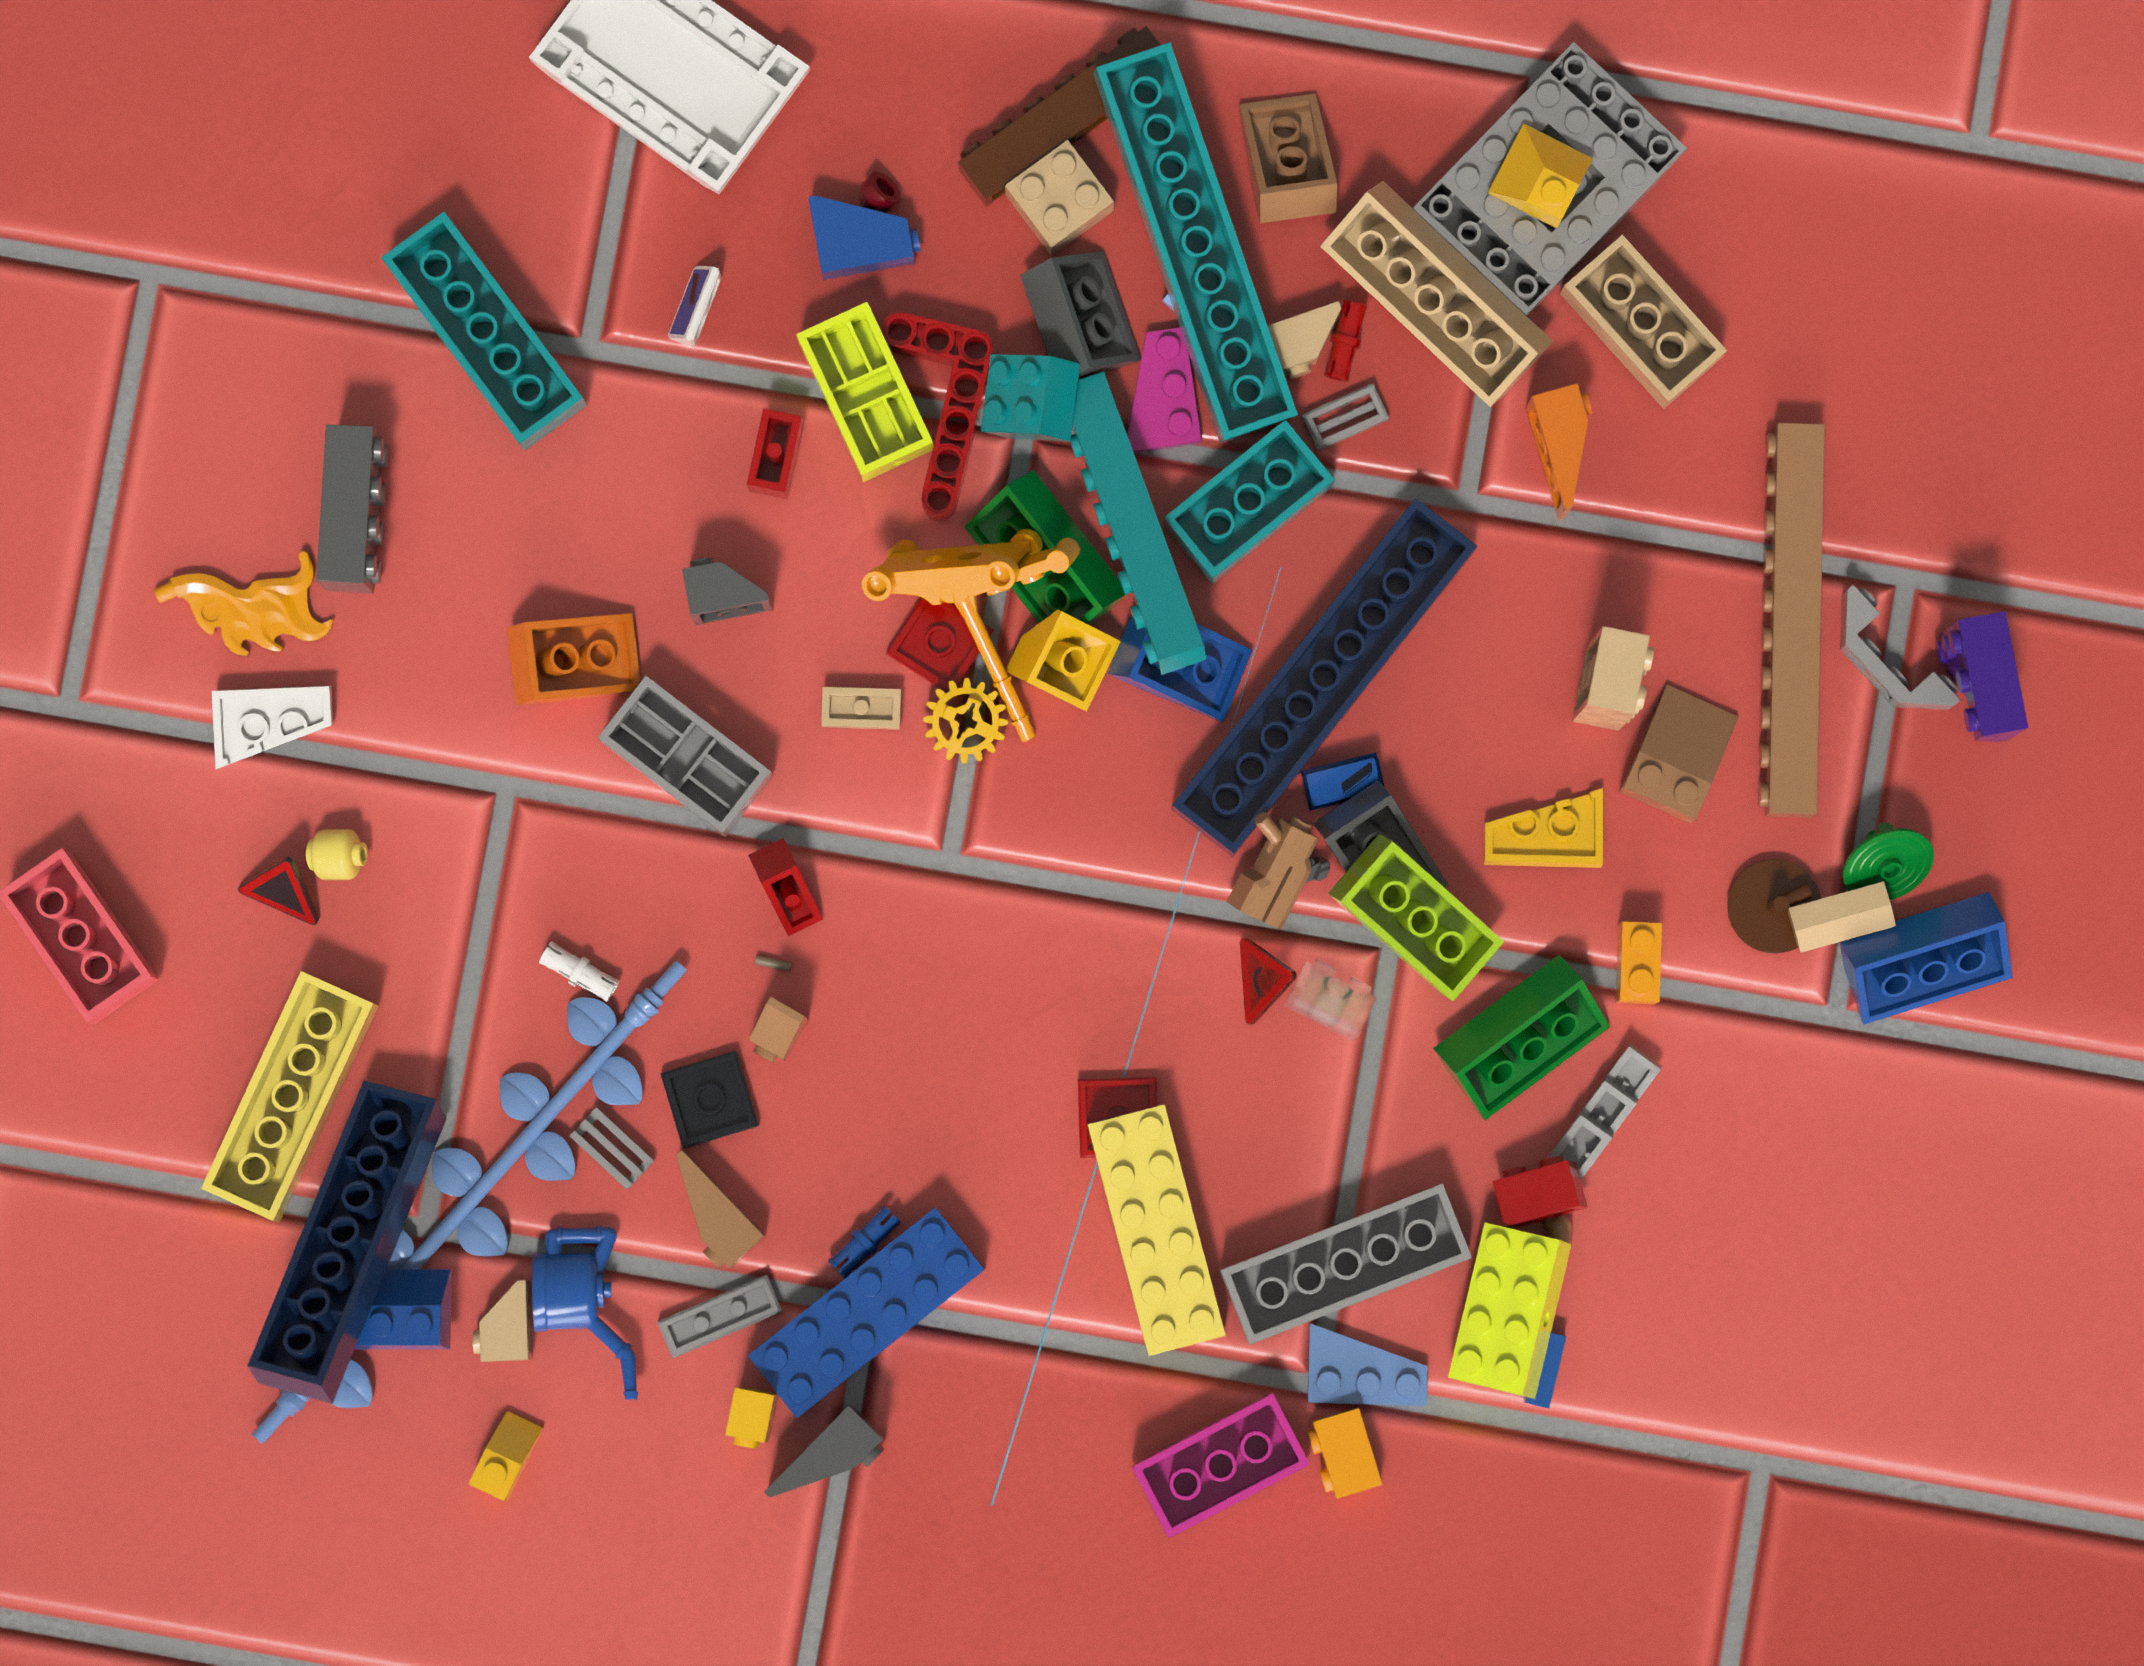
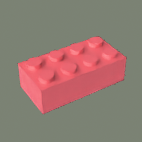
(78, 936)

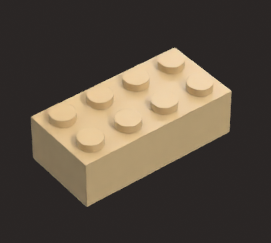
(1643, 321)
(1612, 678)

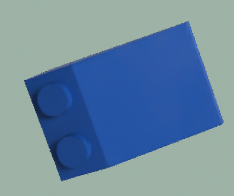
(1201, 687)

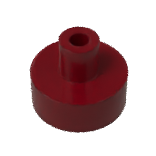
(879, 192)

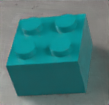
(1030, 397)

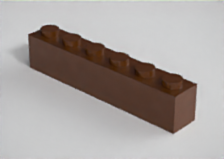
(1047, 123)

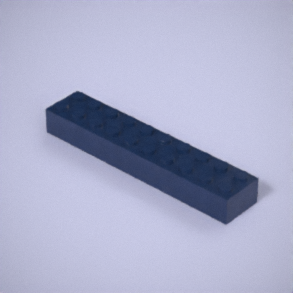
(1324, 677)

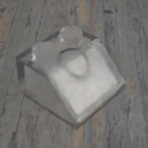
(1331, 1000)

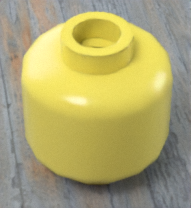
(336, 854)

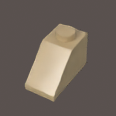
(1302, 338)
(506, 1328)

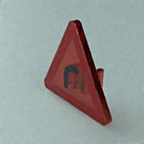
(1263, 979)

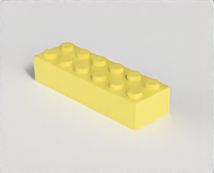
(289, 1097)
(1156, 1230)

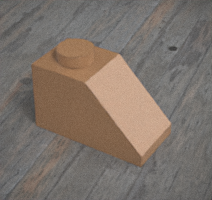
(777, 1030)

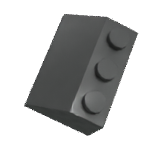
(1081, 313)

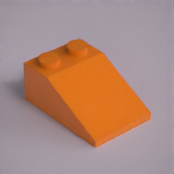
(1559, 431)
(573, 658)

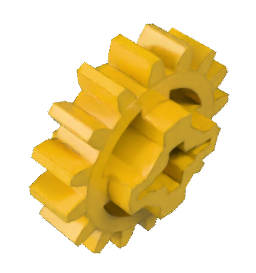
(982, 728)

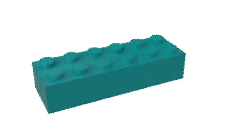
(484, 331)

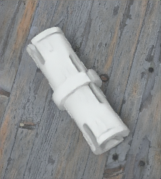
(579, 971)

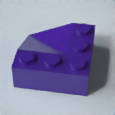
(1984, 668)

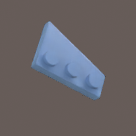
(1359, 1373)

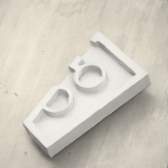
(265, 718)

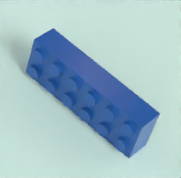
(866, 1312)

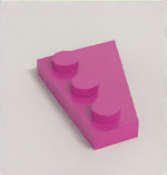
(1164, 397)

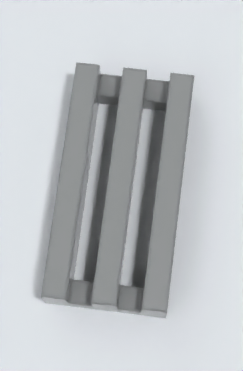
(1315, 431)
(587, 1125)

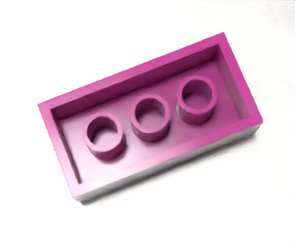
(1220, 1465)

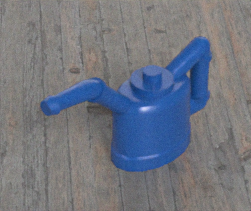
(572, 1289)

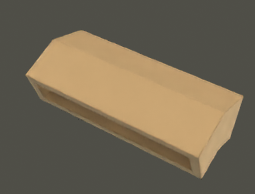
(1841, 917)

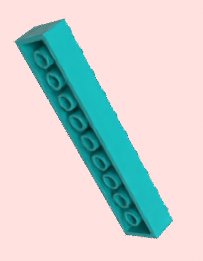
(1194, 242)

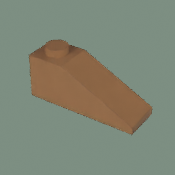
(718, 1219)

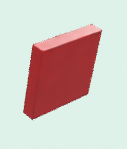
(936, 644)
(1110, 1099)

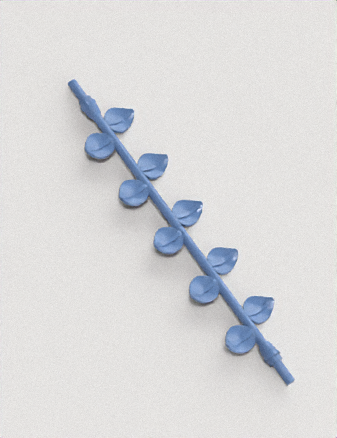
(546, 1157)

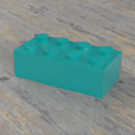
(1248, 501)

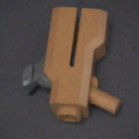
(1279, 872)

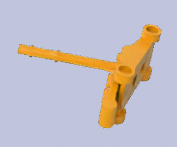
(959, 576)

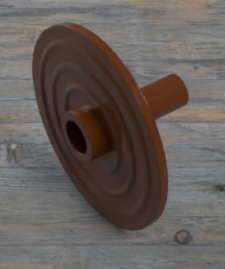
(1761, 903)

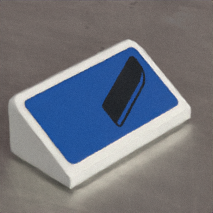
(695, 305)

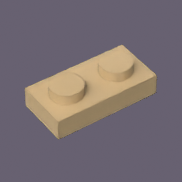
(861, 708)

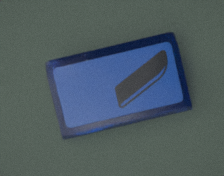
(1340, 780)

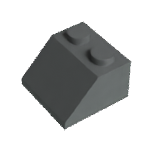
(721, 593)

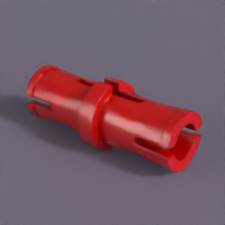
(1345, 341)

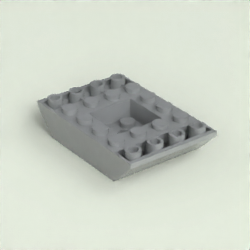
(1586, 111)

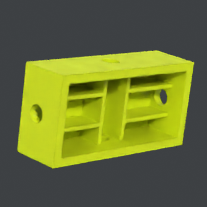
(865, 391)
(1509, 1310)

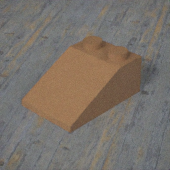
(1288, 158)
(1679, 754)

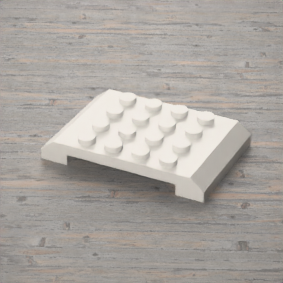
(673, 77)

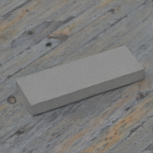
(719, 1316)

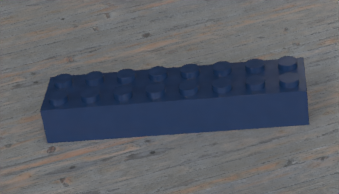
(347, 1242)

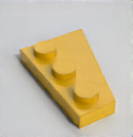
(1550, 836)

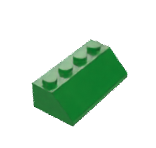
(1085, 588)
(1522, 1037)

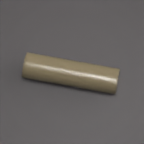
(772, 963)

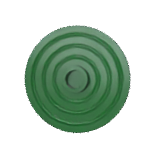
(1889, 855)

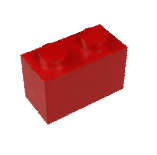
(775, 453)
(1539, 1193)

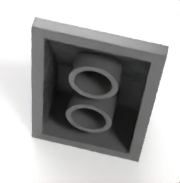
(1361, 819)
(836, 1450)

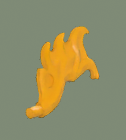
(250, 614)

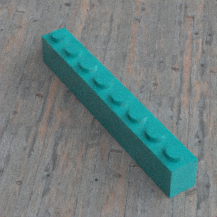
(1133, 529)

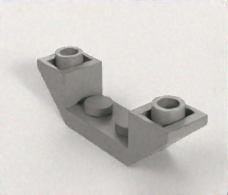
(1856, 613)

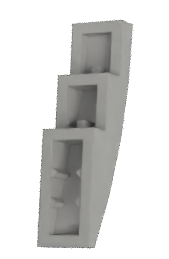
(1607, 1109)

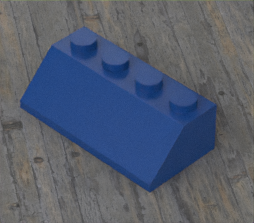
(1927, 958)
(410, 1311)

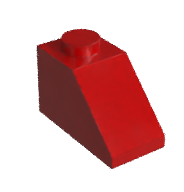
(785, 887)

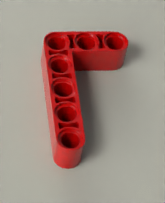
(954, 404)

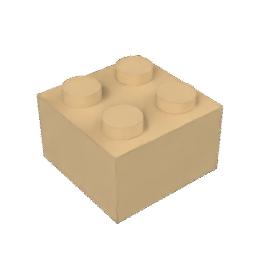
(1059, 198)

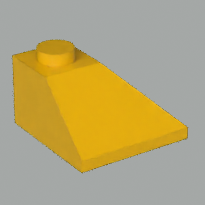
(1540, 175)
(1064, 658)

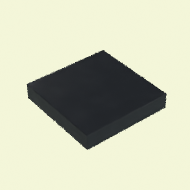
(709, 1099)

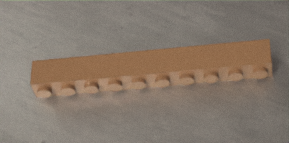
(1794, 620)

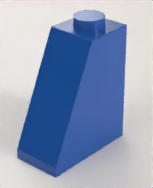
(859, 238)

